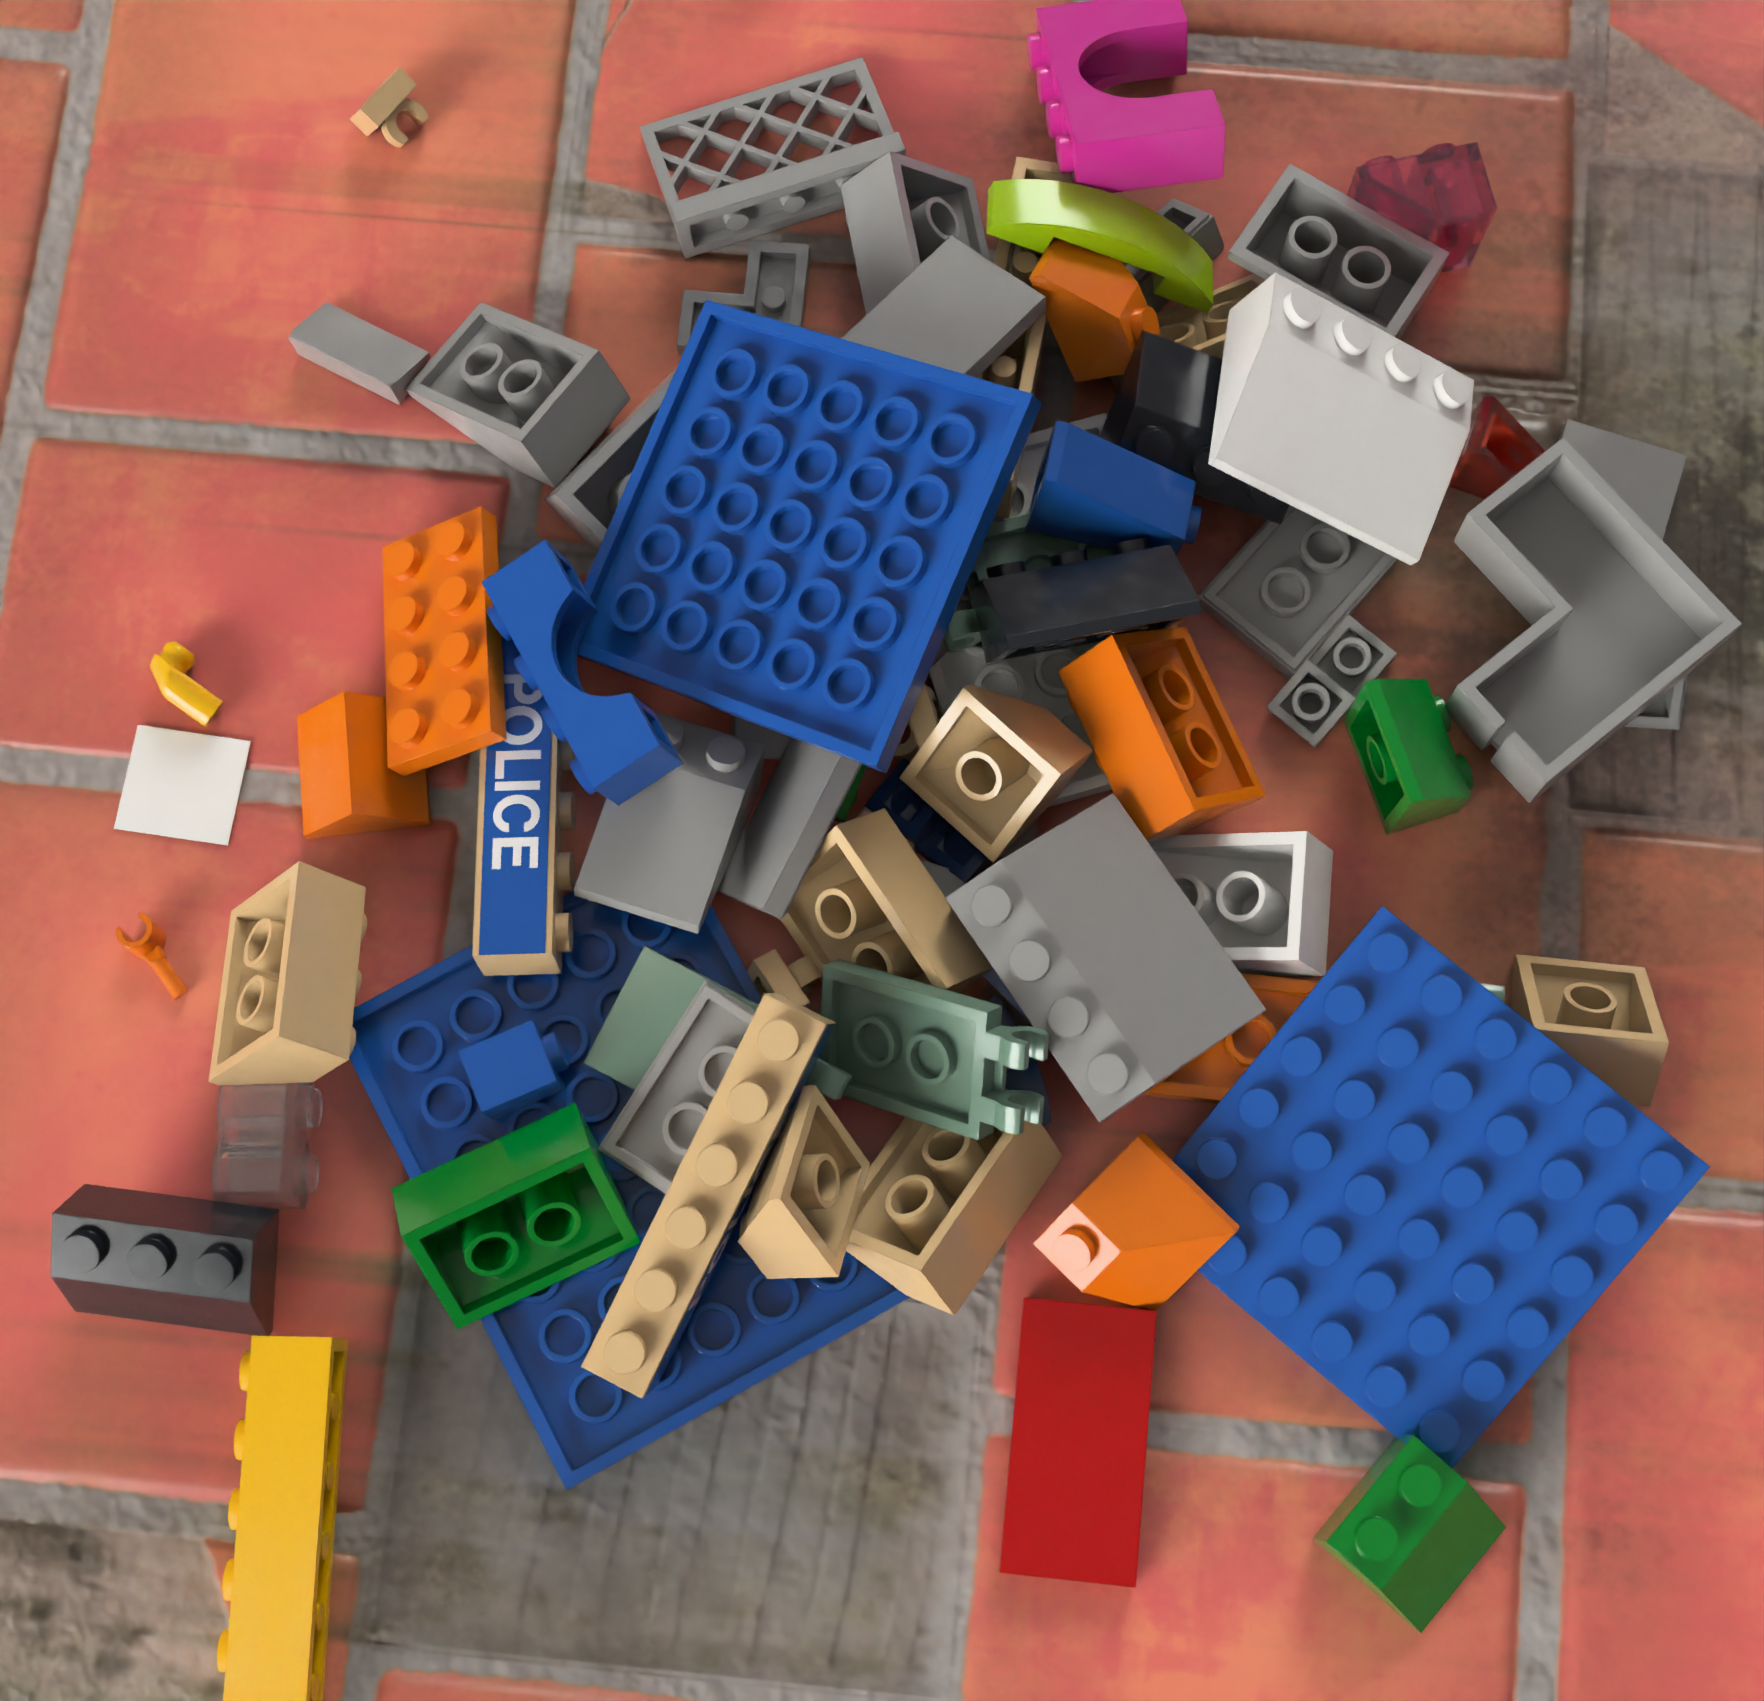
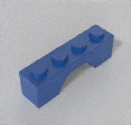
(545, 613)

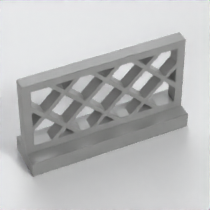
(788, 189)

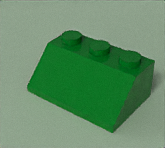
(514, 1216)

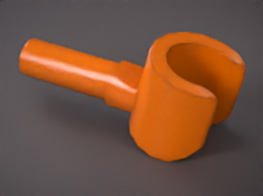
(150, 948)

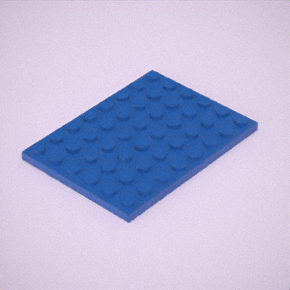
(424, 1099)

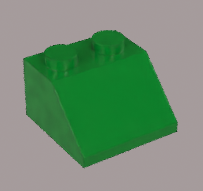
(1407, 753)
(1411, 1530)

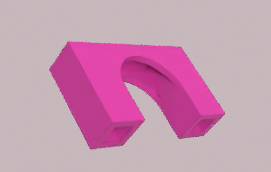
(1116, 139)

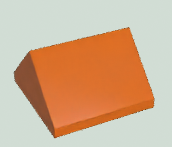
(347, 771)

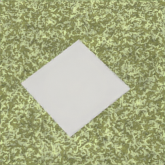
(182, 785)

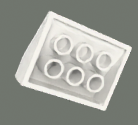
(1338, 417)

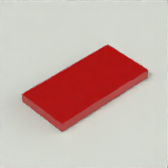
(1078, 1442)

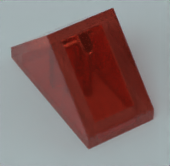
(1493, 450)

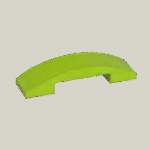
(1038, 210)

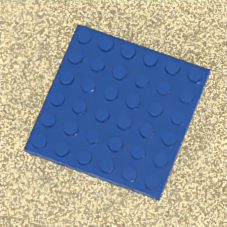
(802, 529)
(1425, 1188)

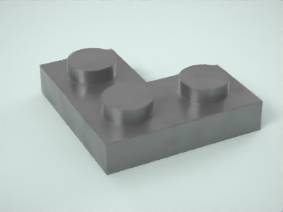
(773, 287)

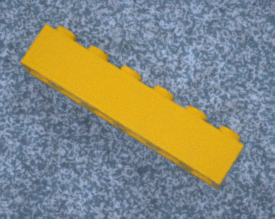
(283, 1519)

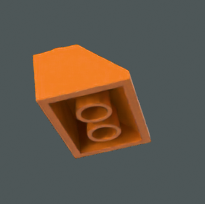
(1160, 731)

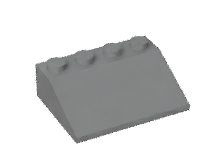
(1105, 955)

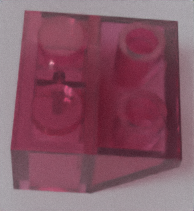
(1434, 195)

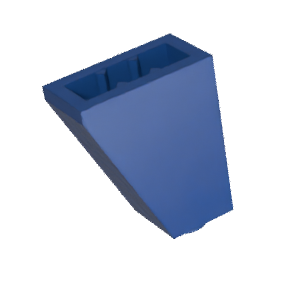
(1109, 495)

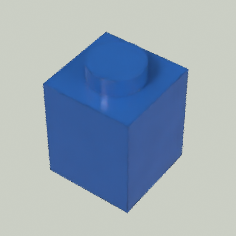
(514, 1069)

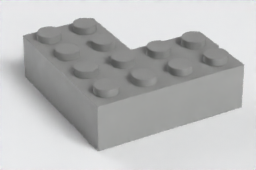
(1607, 614)

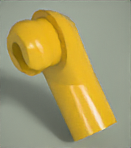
(178, 688)

